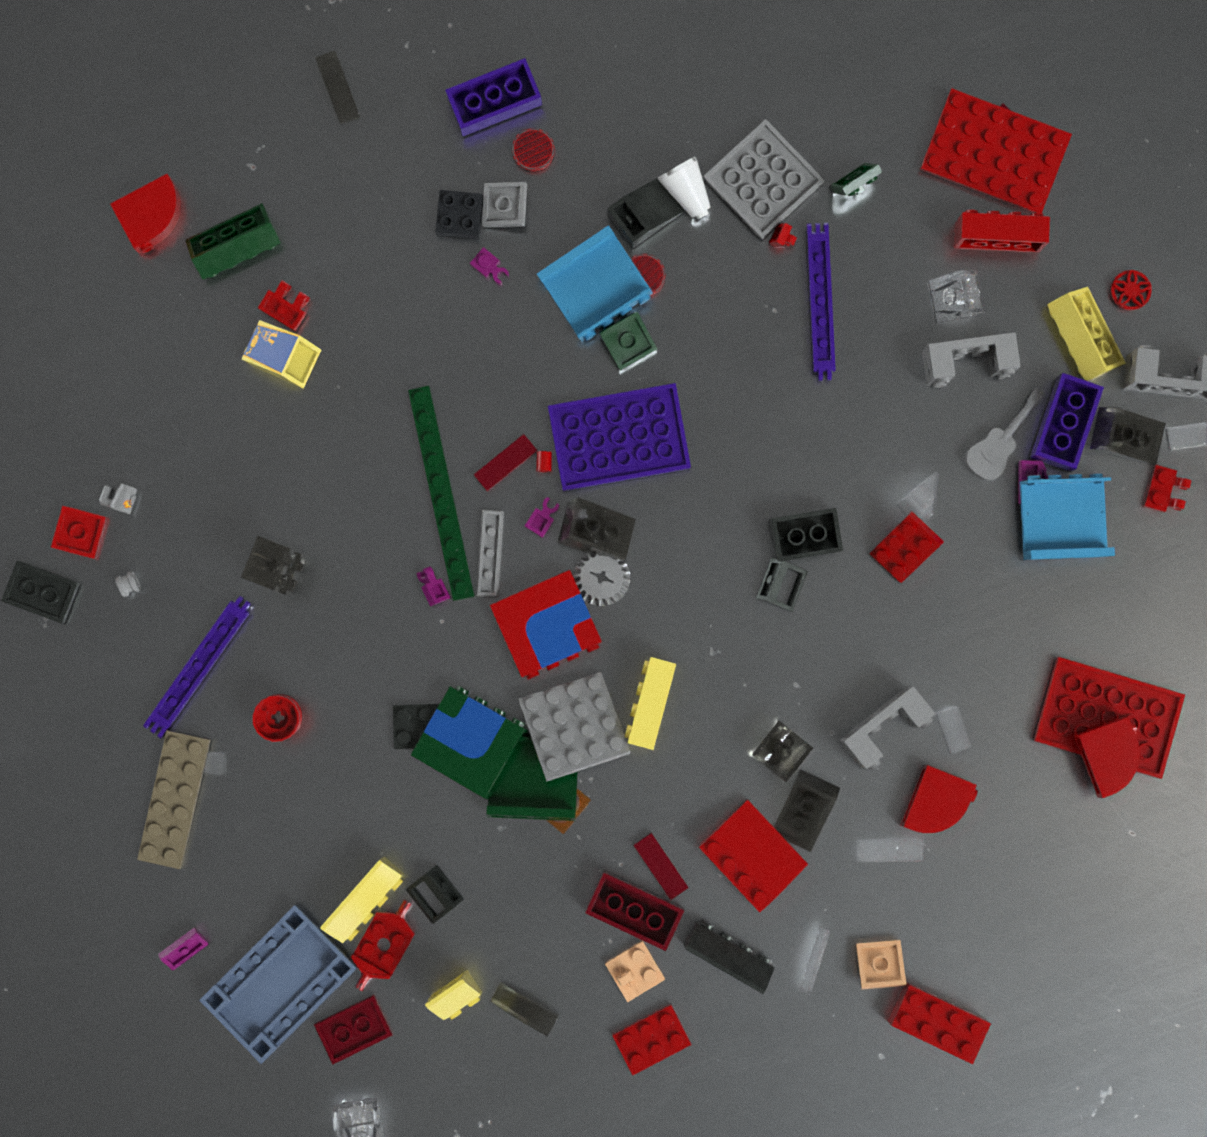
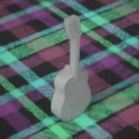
(989, 457)

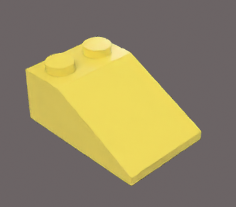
(454, 996)

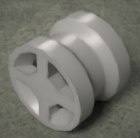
(128, 583)

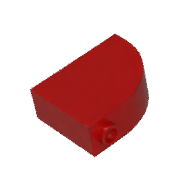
(149, 213)
(1110, 755)
(938, 801)

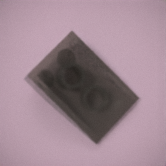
(1127, 435)
(596, 529)
(806, 810)

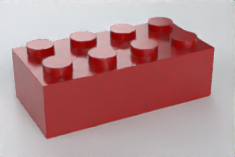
(1001, 231)
(939, 1023)

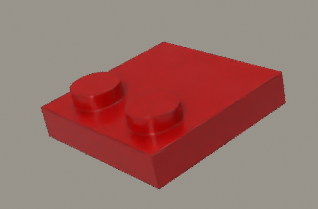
(78, 532)

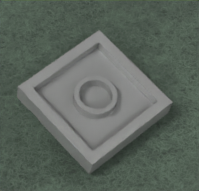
(504, 204)

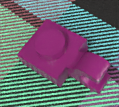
(433, 589)

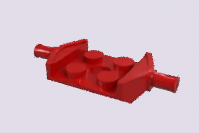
(377, 962)

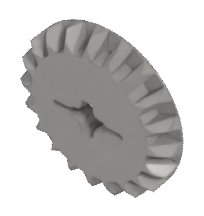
(606, 592)

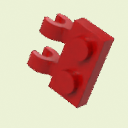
(282, 310)
(1160, 489)

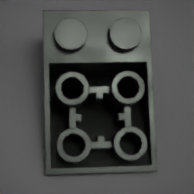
(644, 212)

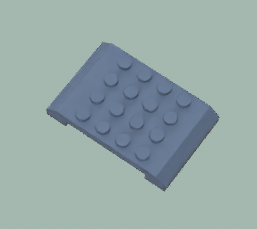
(278, 984)

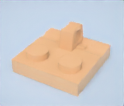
(880, 964)
(635, 971)

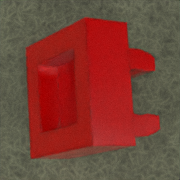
(781, 236)

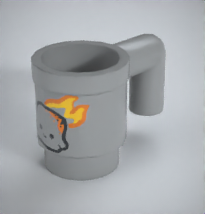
(123, 499)

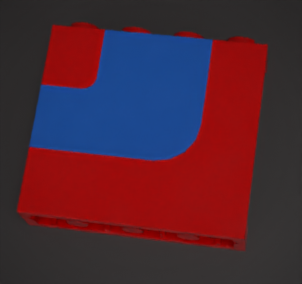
(546, 624)

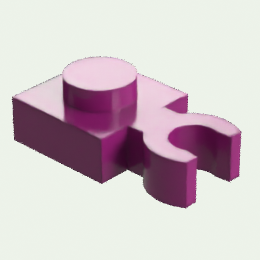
(487, 264)
(540, 520)

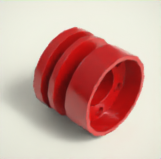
(267, 725)

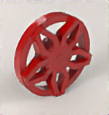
(1130, 290)

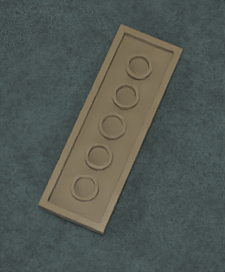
(174, 799)

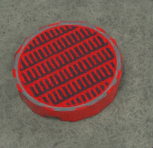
(533, 149)
(651, 270)

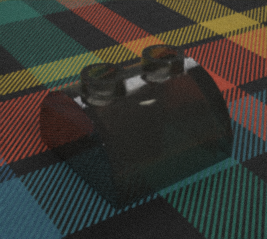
(782, 751)

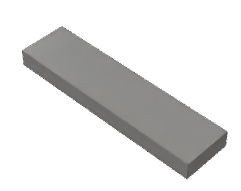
(490, 553)

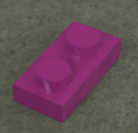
(183, 949)

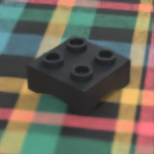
(459, 214)

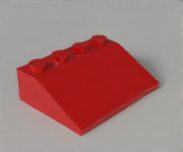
(753, 855)

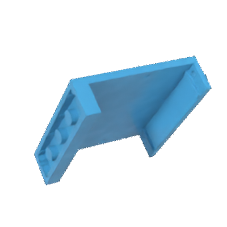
(595, 284)
(1064, 517)

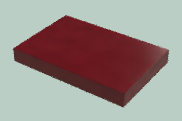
(353, 1029)

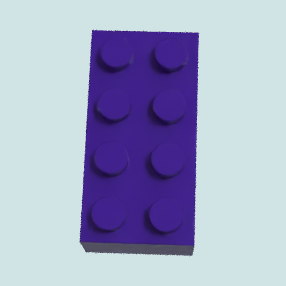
(494, 97)
(1066, 422)

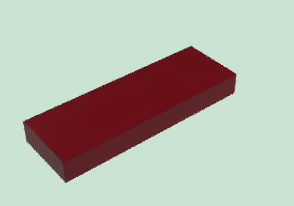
(505, 462)
(661, 866)

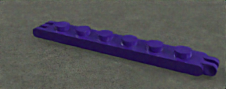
(821, 300)
(198, 667)

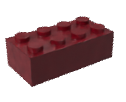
(634, 910)

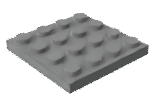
(763, 179)
(574, 726)

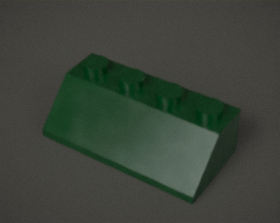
(232, 241)

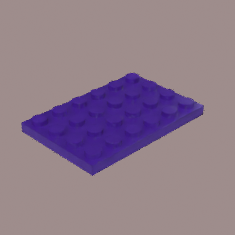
(619, 437)

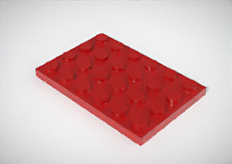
(995, 151)
(1089, 697)

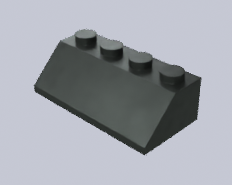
(729, 957)

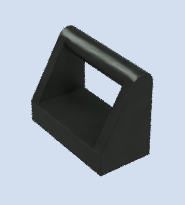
(773, 580)
(441, 888)

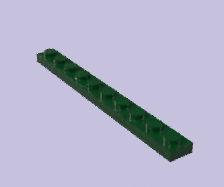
(441, 493)

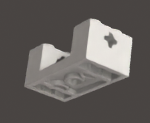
(1000, 349)
(1142, 371)
(912, 708)

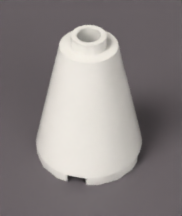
(687, 188)

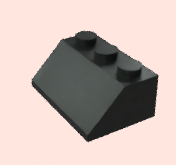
(806, 534)

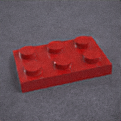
(906, 547)
(651, 1039)

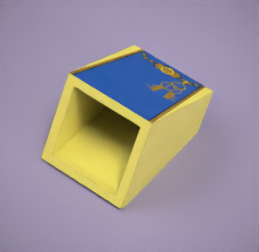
(281, 353)

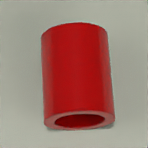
(544, 461)

